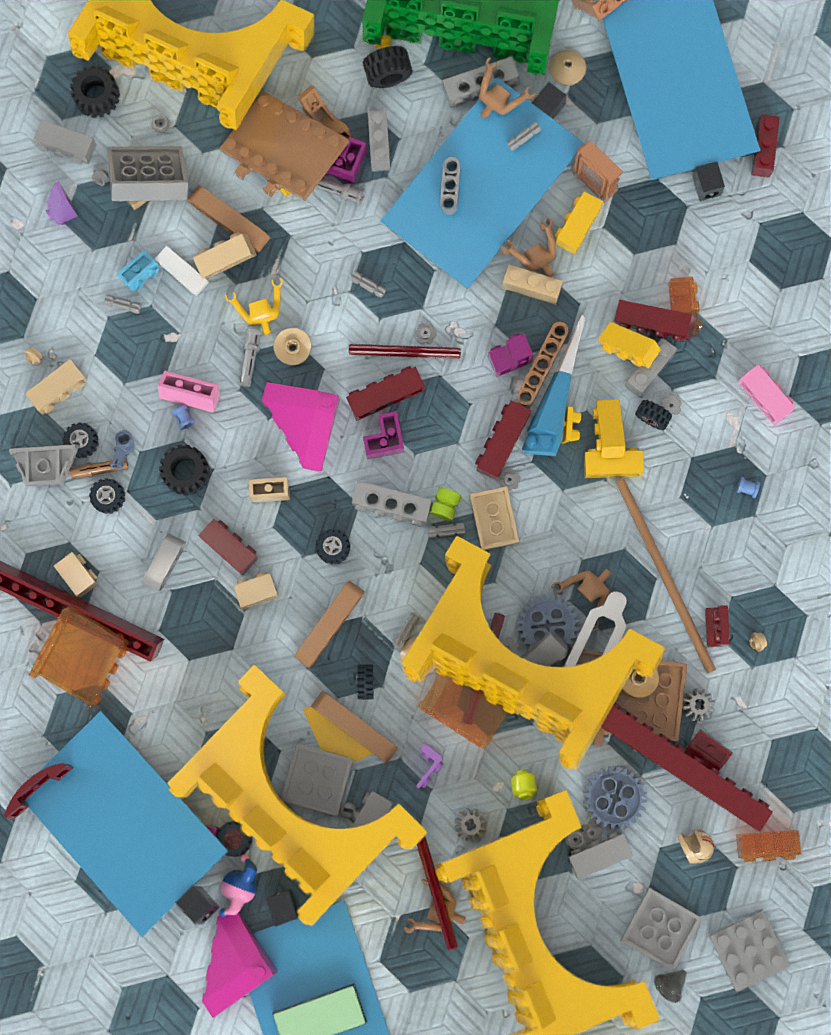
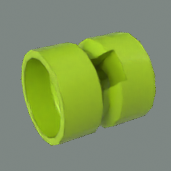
(445, 504)

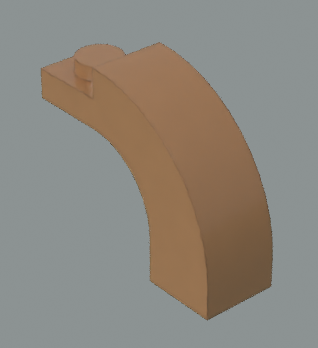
(317, 110)

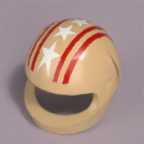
(697, 846)

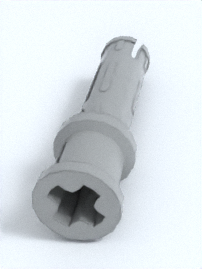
(344, 191)
(251, 348)

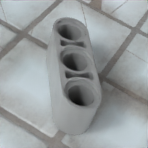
(450, 177)
(164, 562)

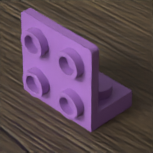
(429, 754)

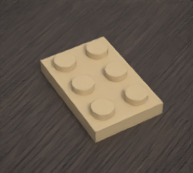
(494, 518)

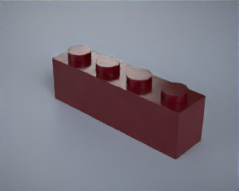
(655, 320)
(385, 393)
(503, 441)

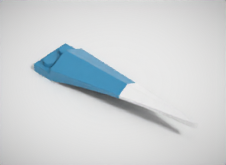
(548, 422)

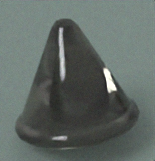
(671, 985)

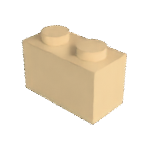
(269, 489)
(76, 574)
(256, 590)

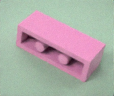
(189, 391)
(767, 394)

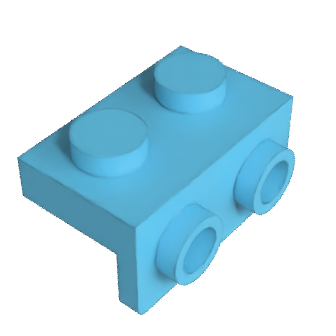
(138, 271)

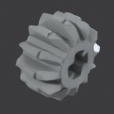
(705, 705)
(464, 827)

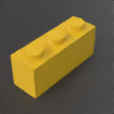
(578, 222)
(629, 345)
(609, 428)
(628, 466)

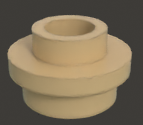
(33, 356)
(758, 641)

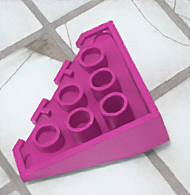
(305, 419)
(235, 966)

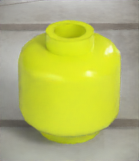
(523, 785)

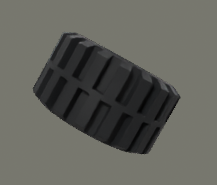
(387, 67)
(89, 79)
(178, 455)

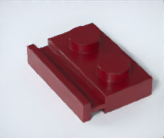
(708, 750)

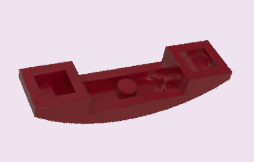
(17, 803)

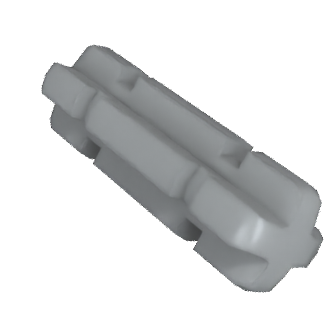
(524, 136)
(368, 284)
(123, 304)
(446, 530)
(406, 631)

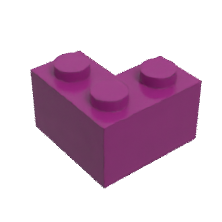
(349, 162)
(511, 356)
(388, 441)

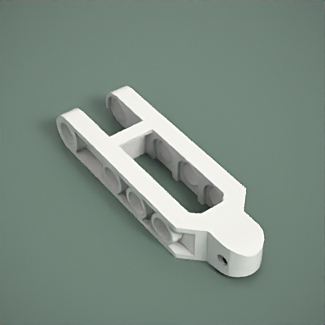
(612, 610)

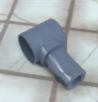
(122, 450)

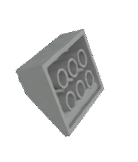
(147, 173)

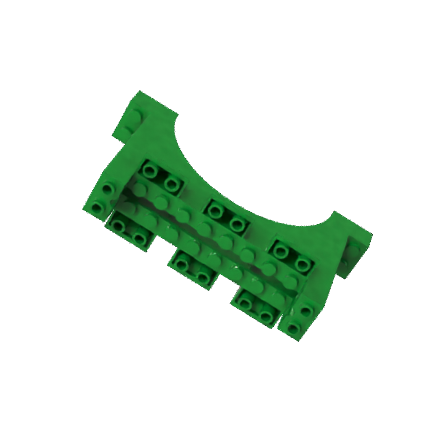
(511, 26)

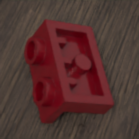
(717, 626)

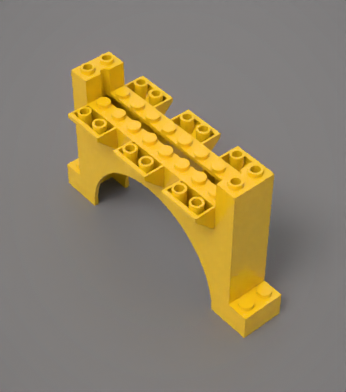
(222, 66)
(561, 700)
(236, 776)
(502, 888)

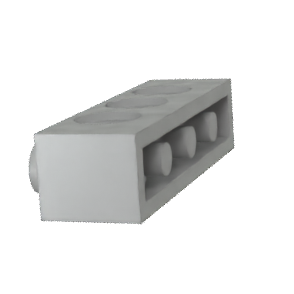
(452, 85)
(365, 490)

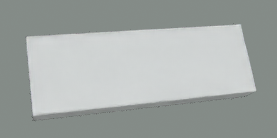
(181, 271)

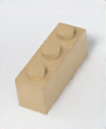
(224, 255)
(532, 284)
(56, 387)

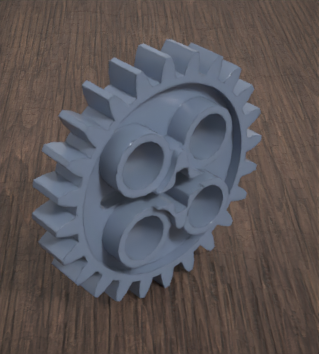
(546, 607)
(631, 804)

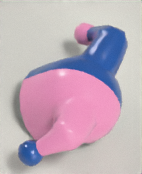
(239, 887)

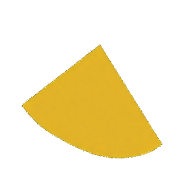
(332, 738)

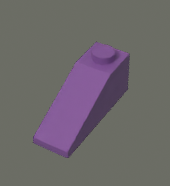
(60, 205)

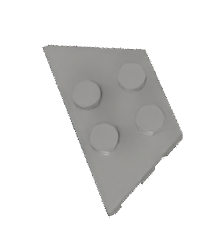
(44, 464)

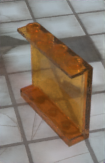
(80, 656)
(451, 707)

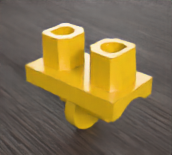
(568, 433)

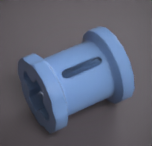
(183, 417)
(748, 487)

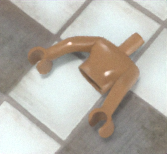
(497, 97)
(536, 256)
(591, 587)
(432, 915)

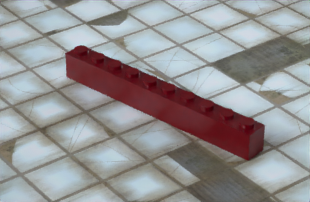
(55, 600)
(686, 768)

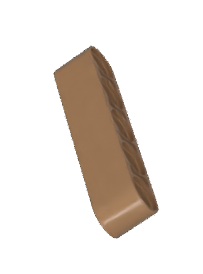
(227, 217)
(543, 356)
(329, 624)
(354, 727)

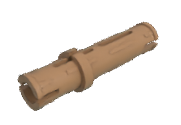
(94, 469)

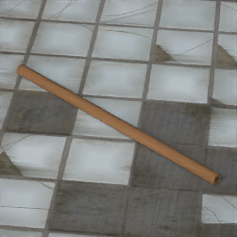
(665, 575)

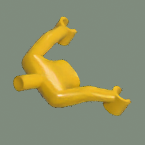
(260, 311)

